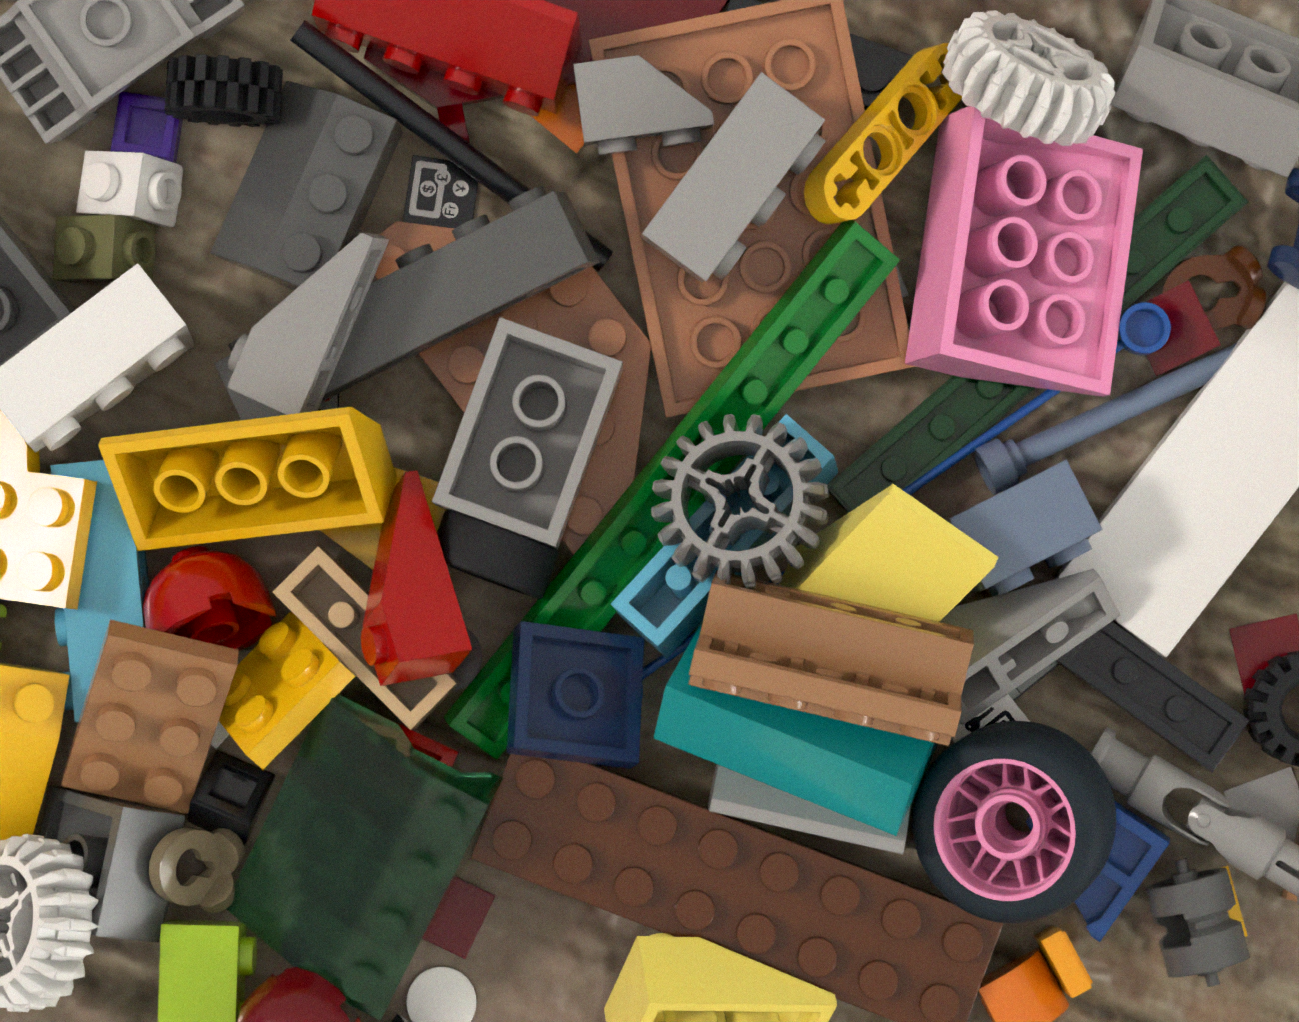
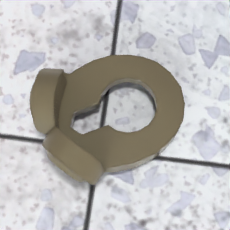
(214, 886)

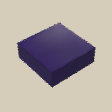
(145, 127)

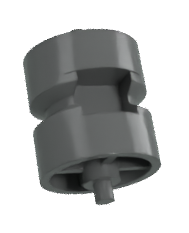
(1195, 913)

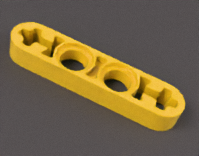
(893, 138)

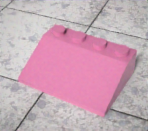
(1023, 257)

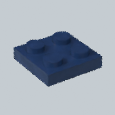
(575, 695)

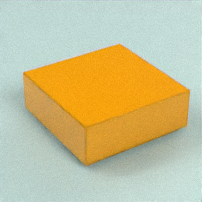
(1064, 961)

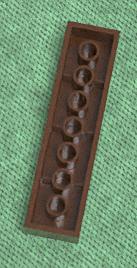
(736, 887)

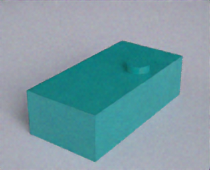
(813, 757)

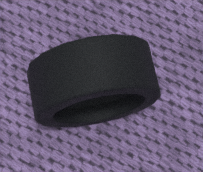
(496, 554)

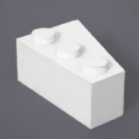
(91, 360)

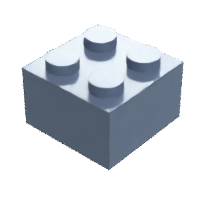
(1030, 523)

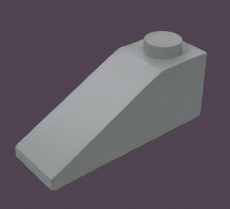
(299, 342)
(1027, 632)

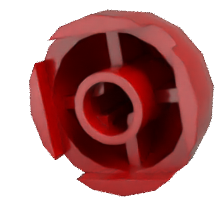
(209, 599)

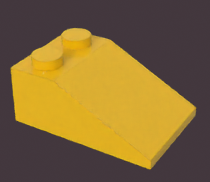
(29, 735)

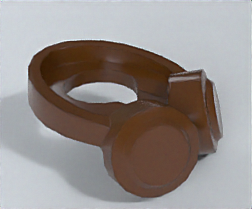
(1234, 266)

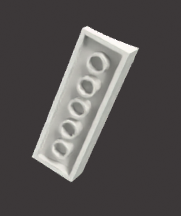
(1205, 486)

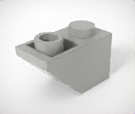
(632, 101)

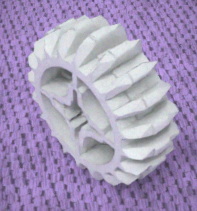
(1028, 78)
(42, 921)

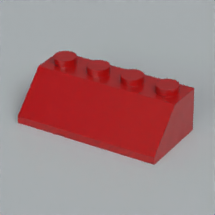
(488, 44)

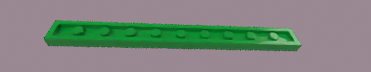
(752, 383)

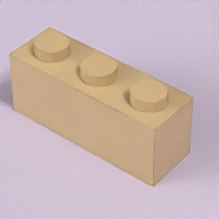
(334, 609)

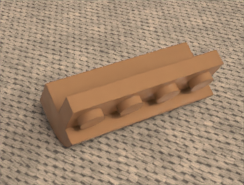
(833, 658)

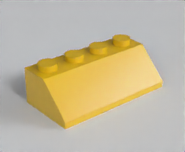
(251, 477)

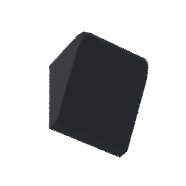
(230, 796)

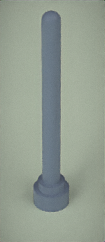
(1006, 461)

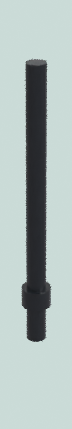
(418, 120)

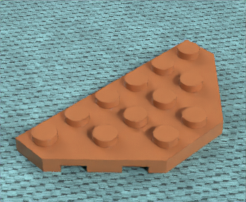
(578, 312)

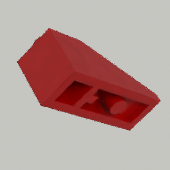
(411, 607)

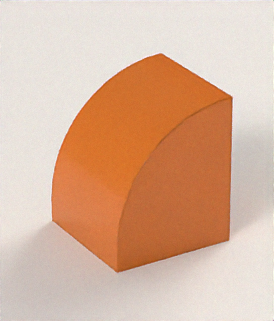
(1023, 991)

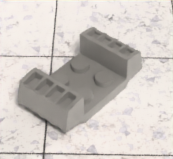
(79, 54)

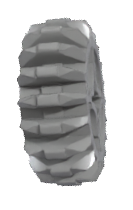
(751, 477)

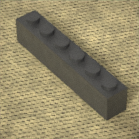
(453, 288)

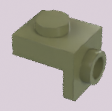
(101, 247)

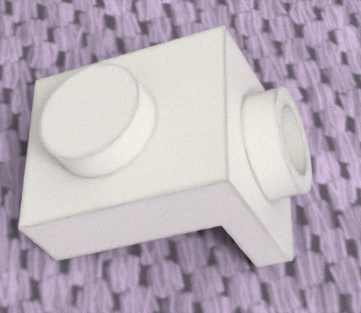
(130, 187)

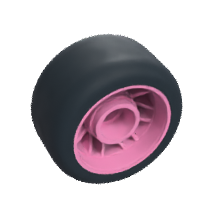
(974, 849)

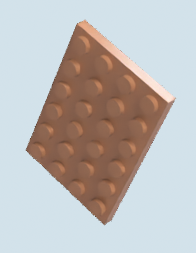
(703, 325)

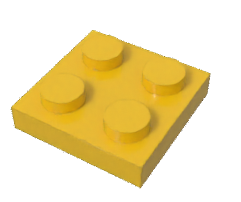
(281, 689)

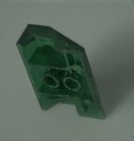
(359, 853)

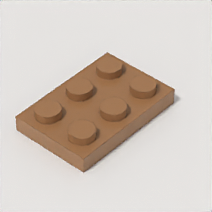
(149, 716)

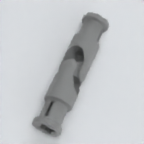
(1240, 837)

